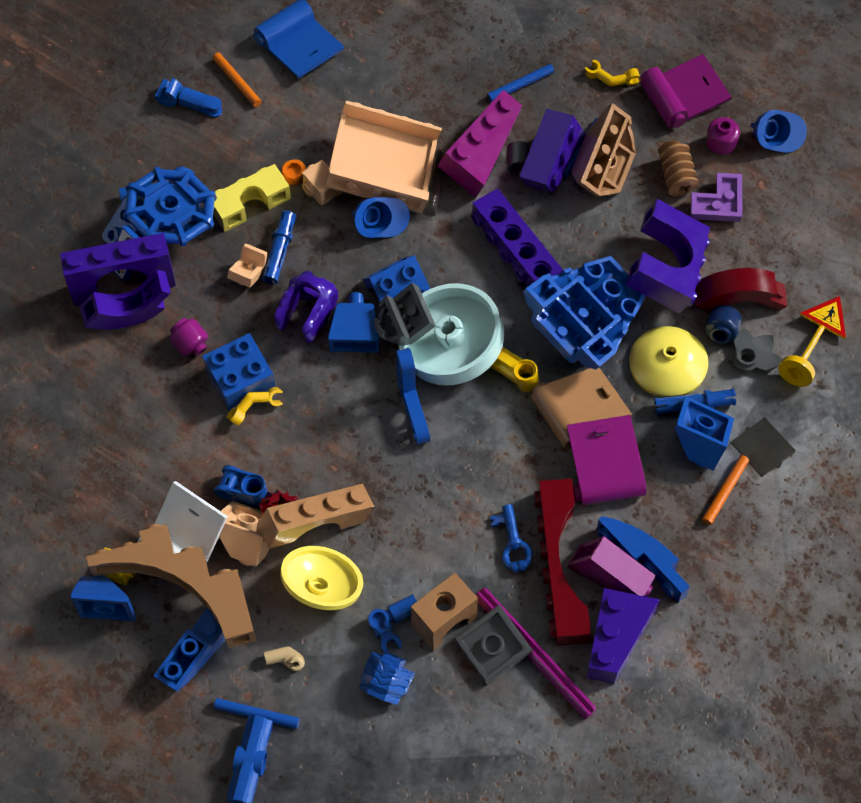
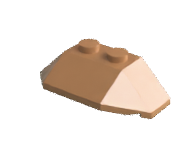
(606, 153)

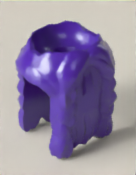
(312, 288)

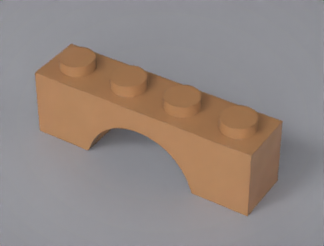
(290, 520)

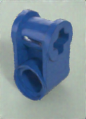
(236, 486)

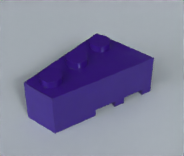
(551, 150)
(617, 632)

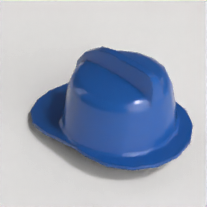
(780, 131)
(381, 217)

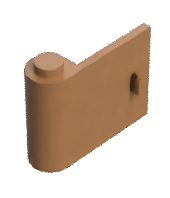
(577, 400)

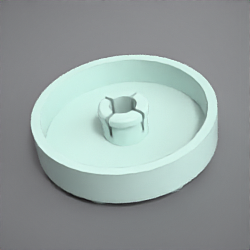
(465, 335)

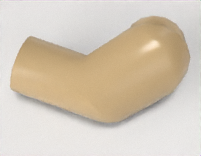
(287, 656)

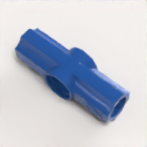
(250, 760)

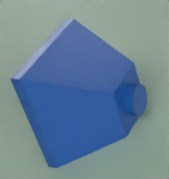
(703, 432)
(101, 599)

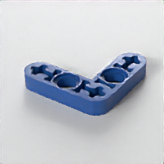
(407, 385)

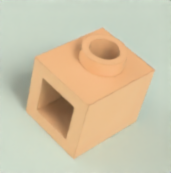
(314, 183)

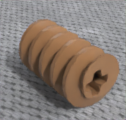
(677, 168)

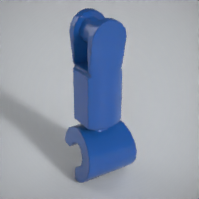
(172, 91)

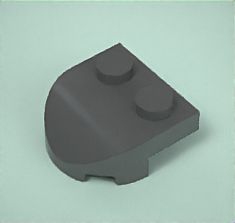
(404, 317)

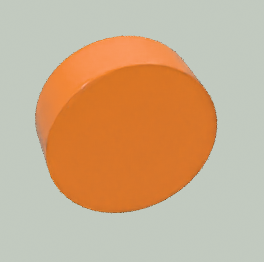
(292, 171)

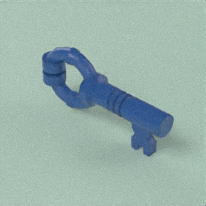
(514, 542)

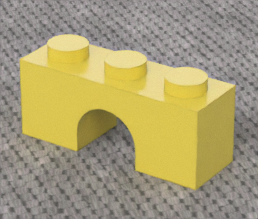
(265, 185)

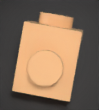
(249, 266)

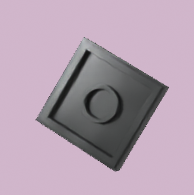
(493, 644)

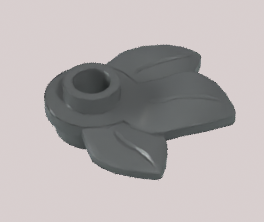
(755, 349)

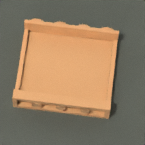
(382, 155)

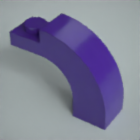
(129, 308)

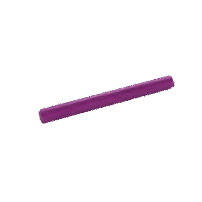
(544, 662)

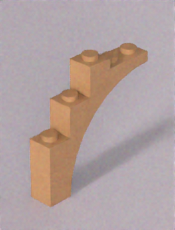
(188, 569)

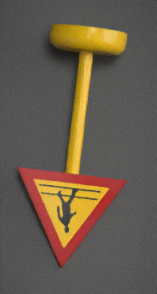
(828, 316)

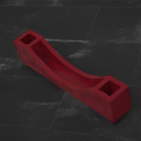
(569, 613)

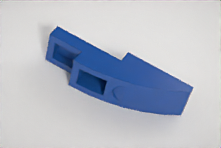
(647, 551)
(191, 652)

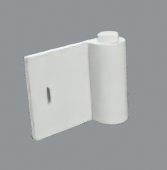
(190, 520)

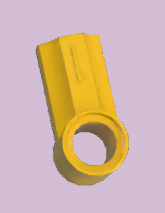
(514, 367)

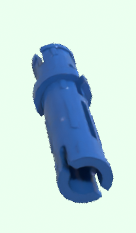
(281, 238)
(709, 398)

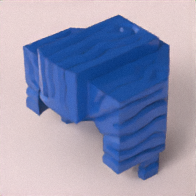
(386, 677)

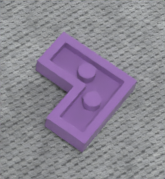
(722, 206)

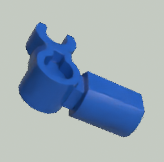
(380, 621)

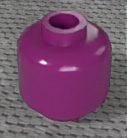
(722, 135)
(189, 337)

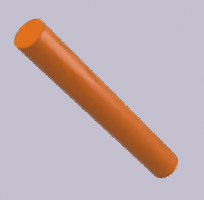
(236, 79)
(725, 490)

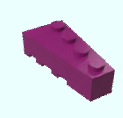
(476, 151)

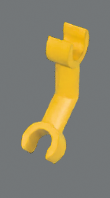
(630, 76)
(237, 414)

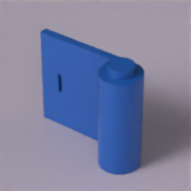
(297, 38)

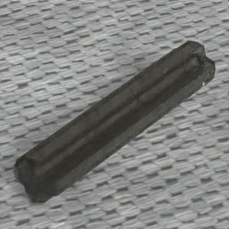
(435, 185)

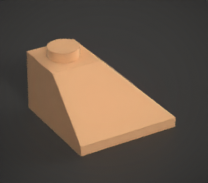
(242, 535)

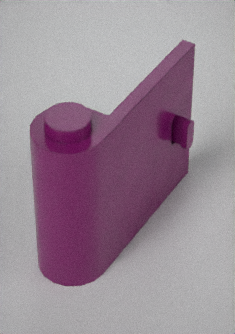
(683, 92)
(606, 464)

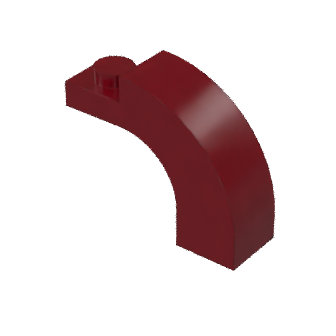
(740, 286)

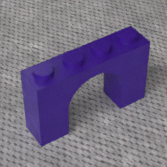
(687, 240)
(87, 265)

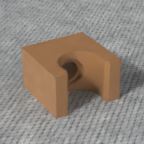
(433, 623)

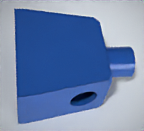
(354, 327)

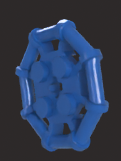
(170, 218)

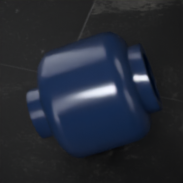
(723, 324)

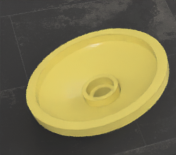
(668, 374)
(321, 578)

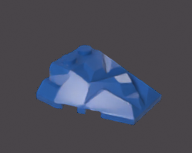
(584, 310)

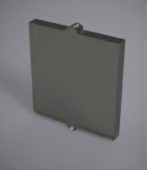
(763, 447)

